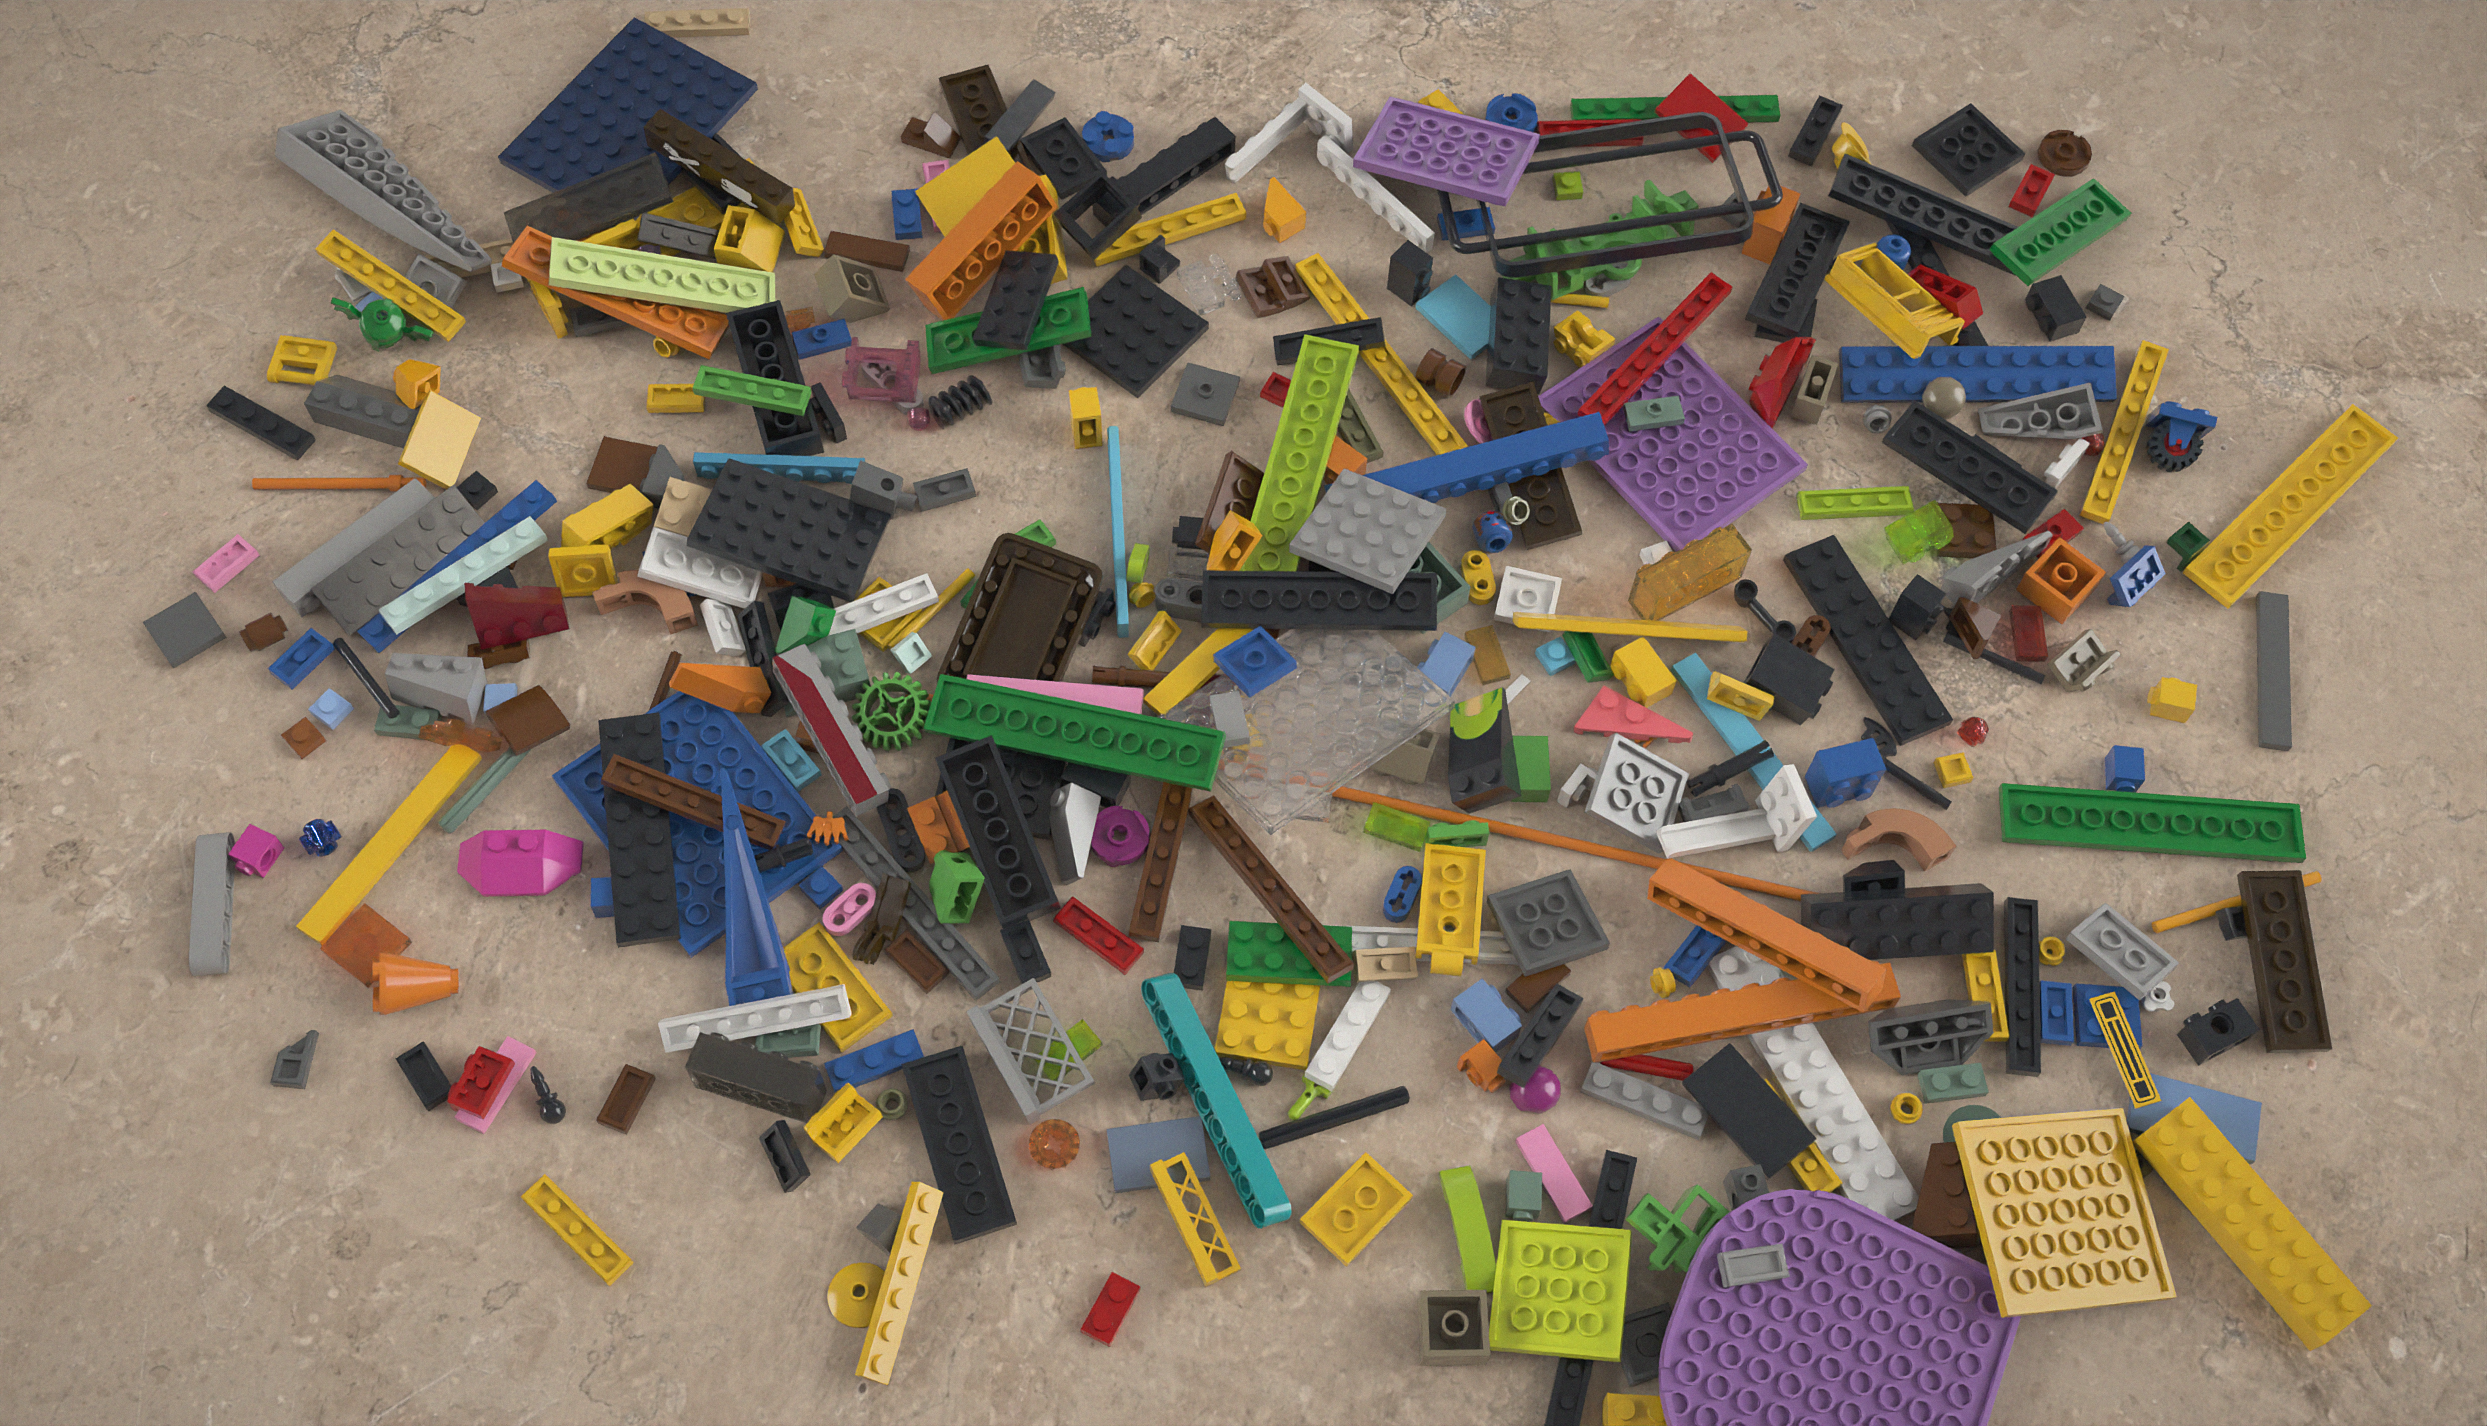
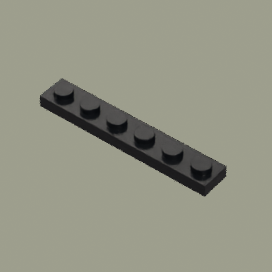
(2022, 987)

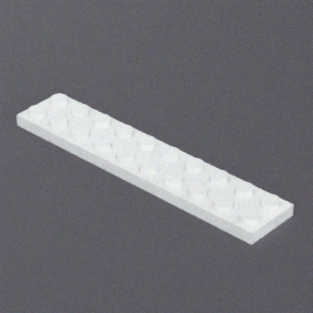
(1822, 1098)

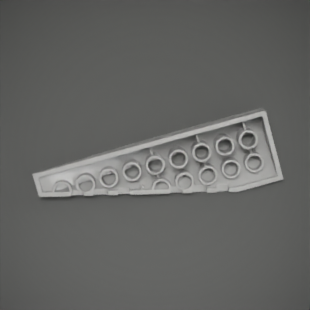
(367, 179)

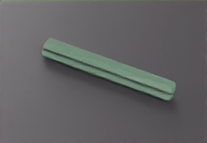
(480, 790)

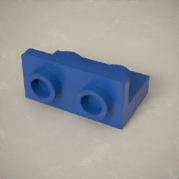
(2136, 577)

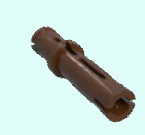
(1127, 677)

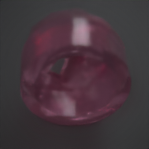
(918, 418)

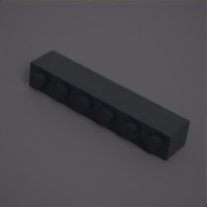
(1171, 169)

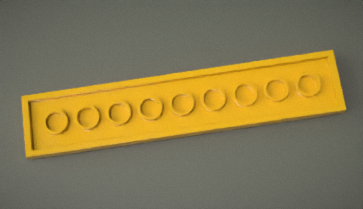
(2289, 506)

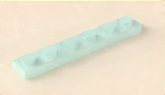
(470, 569)

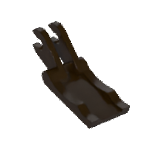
(884, 918)

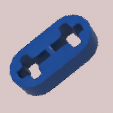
(1396, 891)

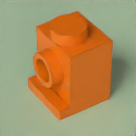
(1482, 1066)

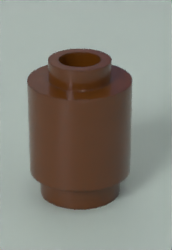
(264, 632)

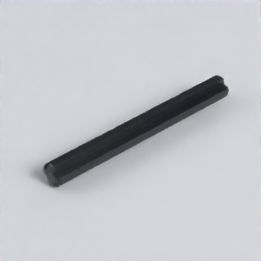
(1334, 1117)

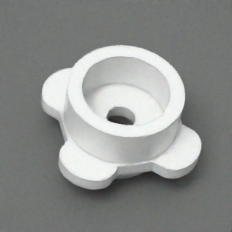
(2153, 1004)

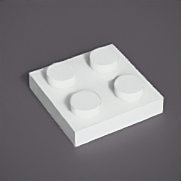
(1527, 593)

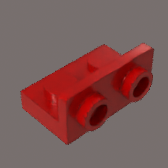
(480, 1082)

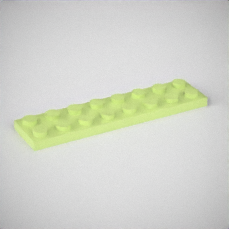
(657, 277)

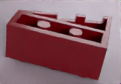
(515, 613)

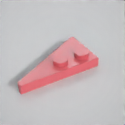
(1618, 714)

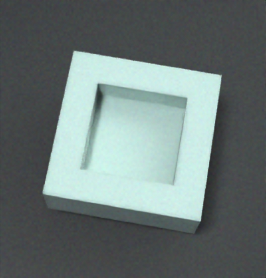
(911, 652)

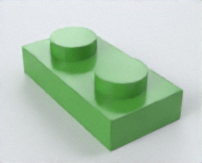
(1463, 835)

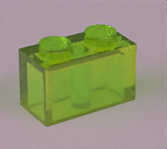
(1919, 532)

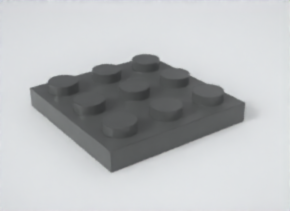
(1547, 922)

